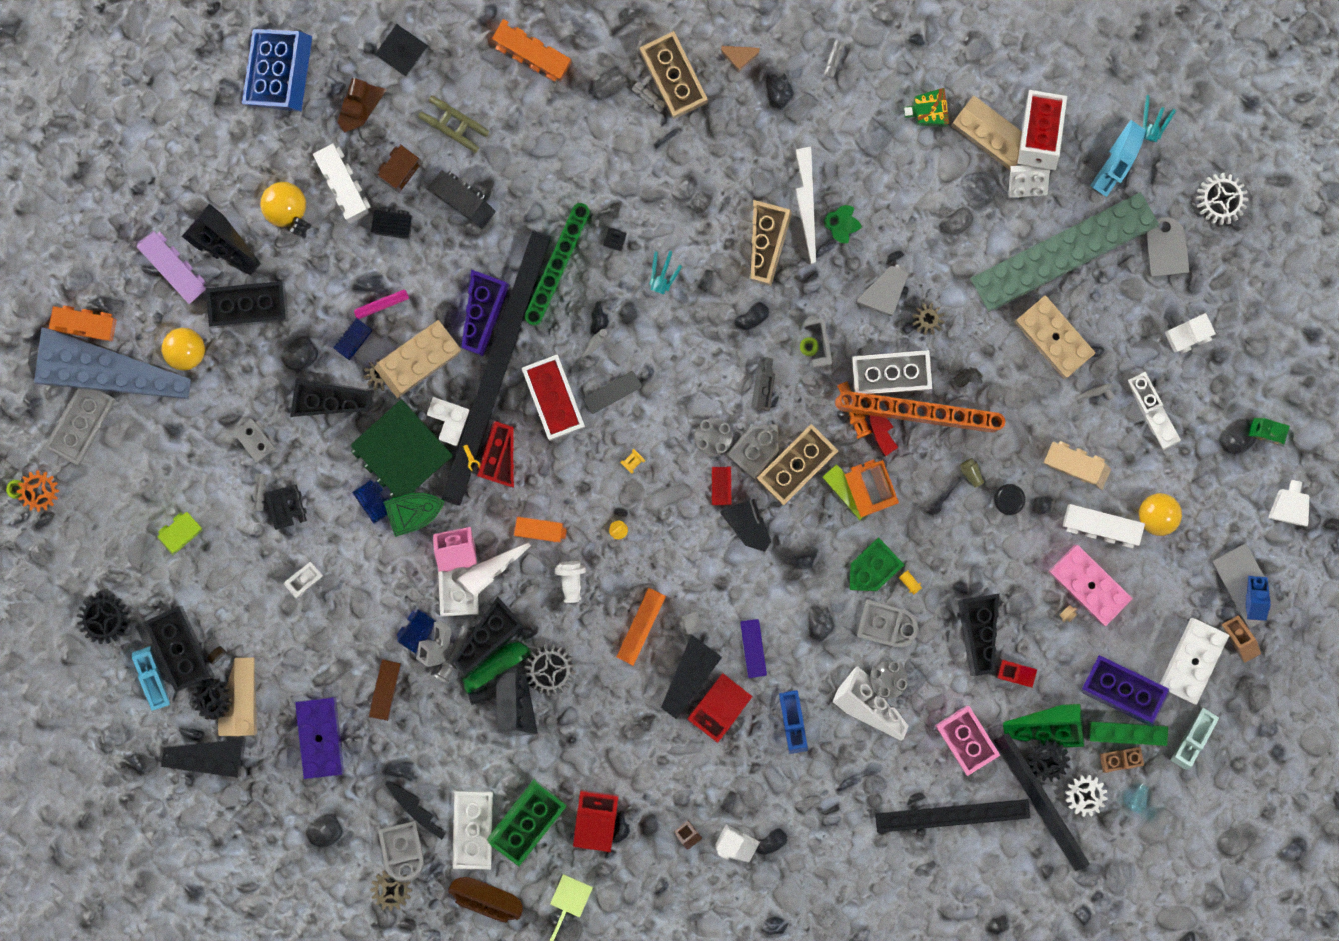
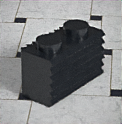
(392, 224)

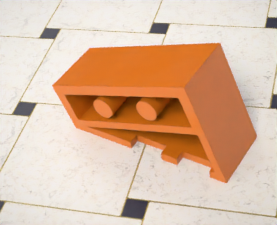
(83, 323)

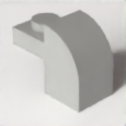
(437, 649)

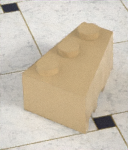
(1078, 464)

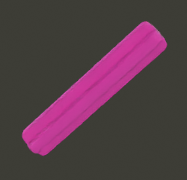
(381, 304)

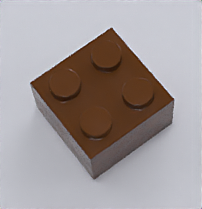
(399, 168)

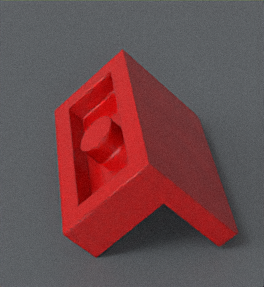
(721, 485)

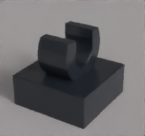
(615, 239)

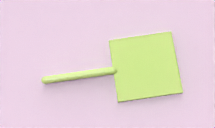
(571, 898)

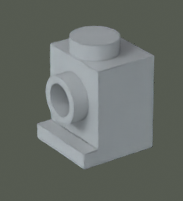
(690, 623)

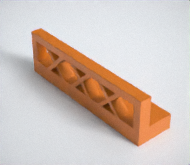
(641, 626)

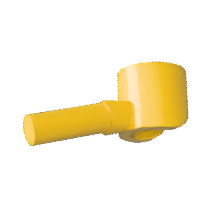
(470, 457)

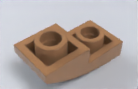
(1121, 759)

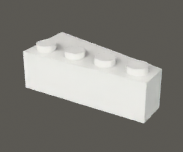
(341, 183)

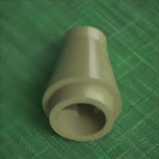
(971, 471)

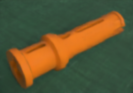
(858, 419)

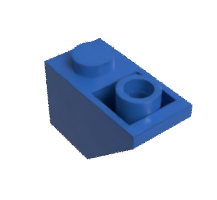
(1257, 598)

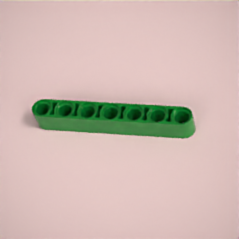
(557, 254)

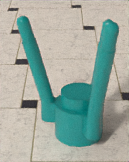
(1152, 131)
(660, 283)

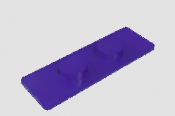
(753, 648)

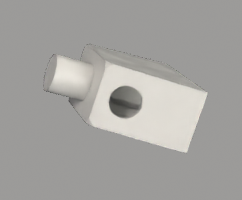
(1291, 505)

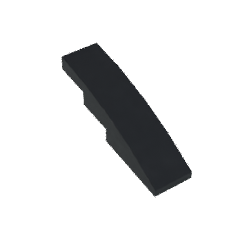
(410, 805)

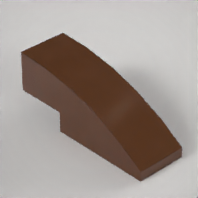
(385, 690)

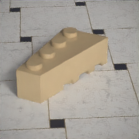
(768, 237)

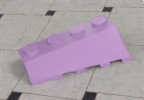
(171, 266)

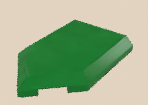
(873, 567)

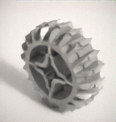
(567, 666)

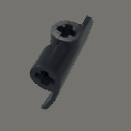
(748, 524)

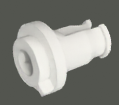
(570, 577)

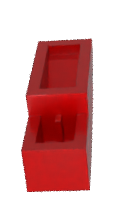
(880, 428)

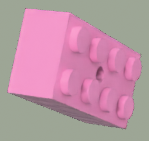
(1074, 574)

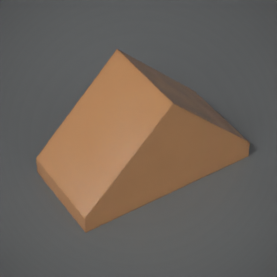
(739, 56)

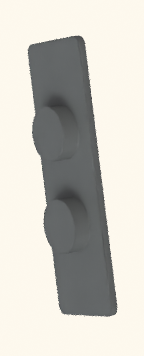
(612, 392)

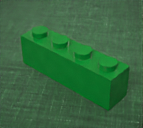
(1127, 733)

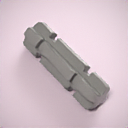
(834, 59)
(648, 97)
(259, 492)

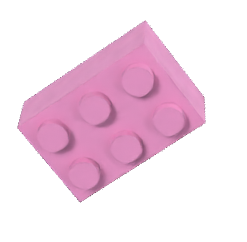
(967, 740)

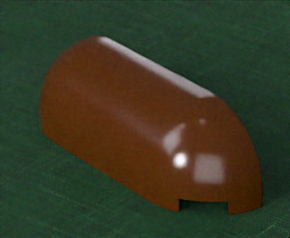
(486, 899)

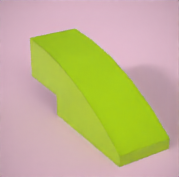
(837, 481)

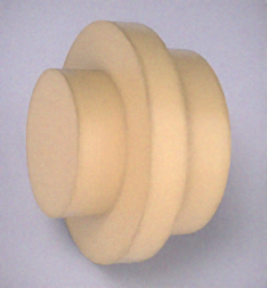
(1069, 614)

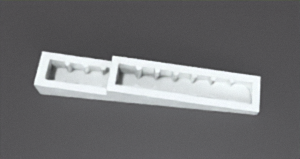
(805, 200)

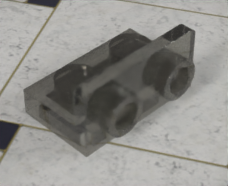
(964, 377)

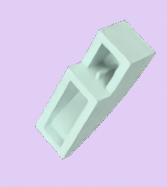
(1194, 739)

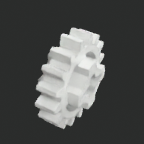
(1091, 787)

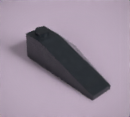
(216, 235)

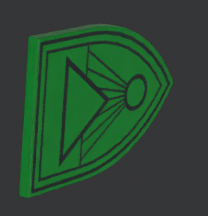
(412, 511)

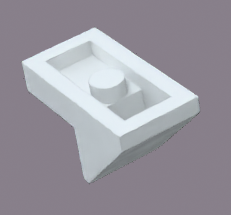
(303, 580)

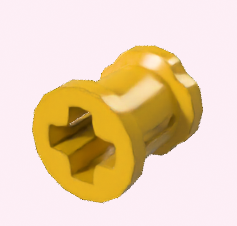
(632, 461)

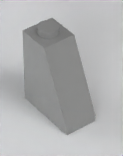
(885, 291)

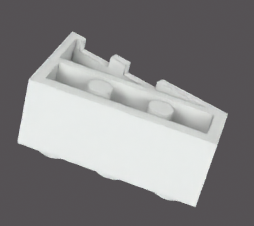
(736, 844)

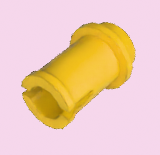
(910, 582)

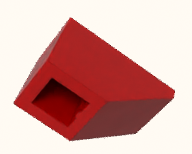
(1016, 673)

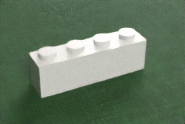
(1104, 525)

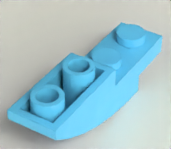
(1121, 159)

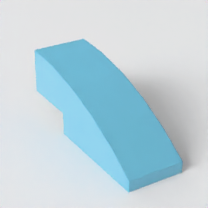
(150, 678)

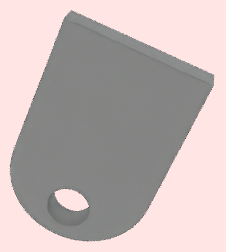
(1167, 250)
(885, 624)
(402, 849)

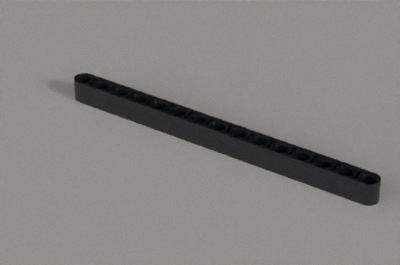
(496, 366)

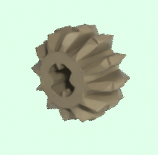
(925, 325)
(373, 379)

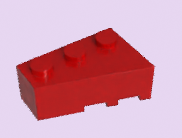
(497, 455)

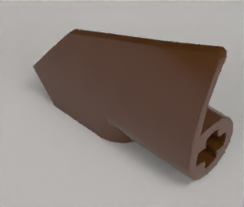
(359, 104)

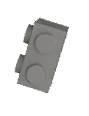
(255, 440)

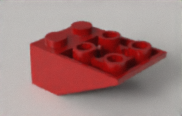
(719, 707)
(595, 820)

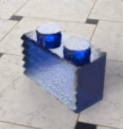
(353, 339)
(372, 500)
(417, 630)

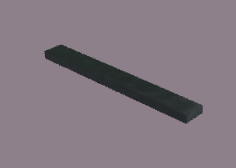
(1041, 802)
(952, 815)

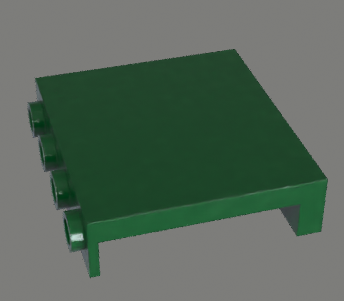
(400, 450)

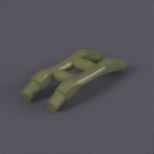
(465, 122)

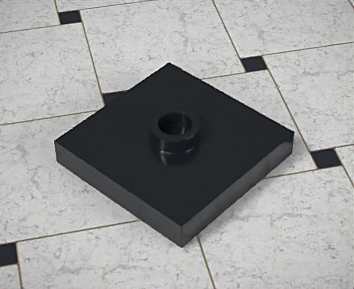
(401, 50)

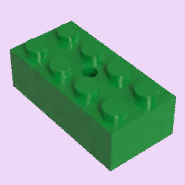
(518, 839)

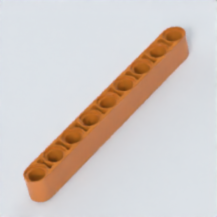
(911, 412)

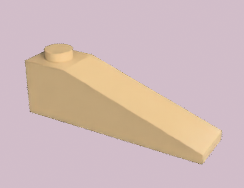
(242, 714)

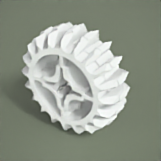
(1205, 203)

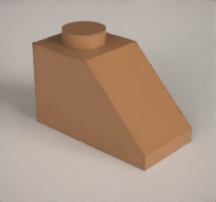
(1241, 639)

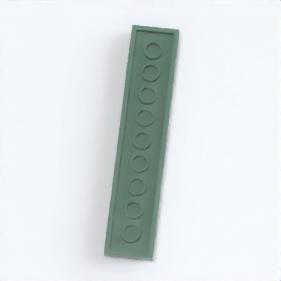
(1064, 252)

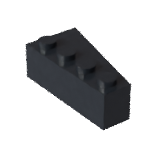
(321, 397)
(488, 637)

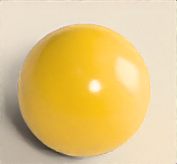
(183, 349)
(1160, 514)

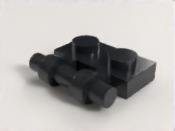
(280, 509)

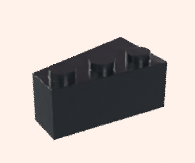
(462, 198)
(514, 705)

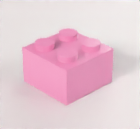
(454, 549)

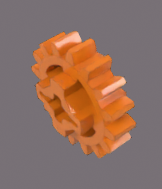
(33, 503)

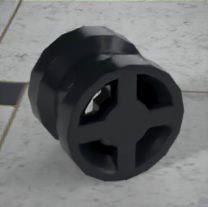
(299, 227)

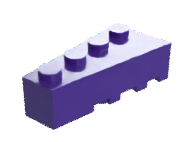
(482, 311)

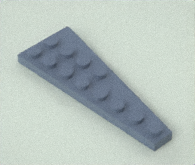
(82, 365)

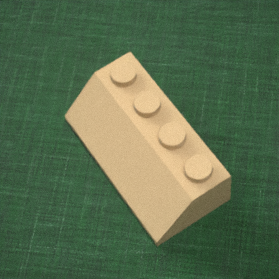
(989, 132)

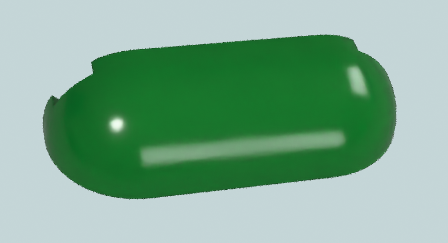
(499, 662)

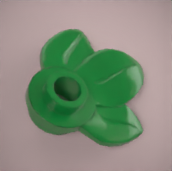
(845, 223)

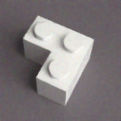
(1194, 331)
(454, 420)

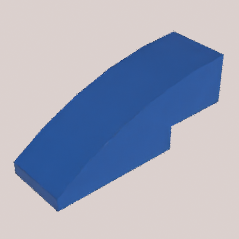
(793, 722)

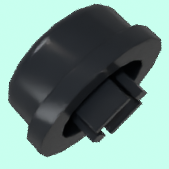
(1009, 499)

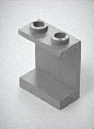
(827, 360)

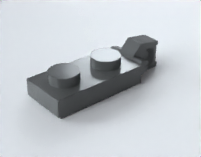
(763, 385)

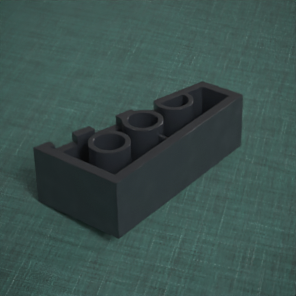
(980, 632)
(690, 674)
(214, 758)

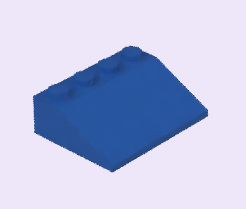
(277, 69)

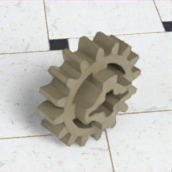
(397, 896)

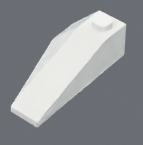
(482, 574)
(861, 702)

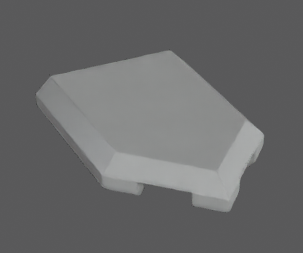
(756, 448)

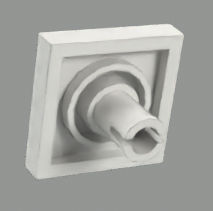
(1028, 181)

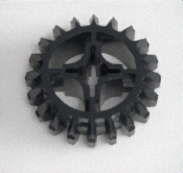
(106, 625)

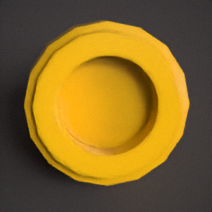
(618, 530)

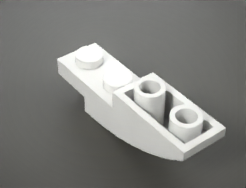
(1153, 411)

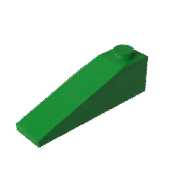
(1057, 723)

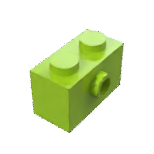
(179, 533)

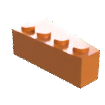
(530, 51)

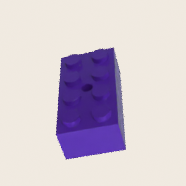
(1110, 679)
(314, 719)

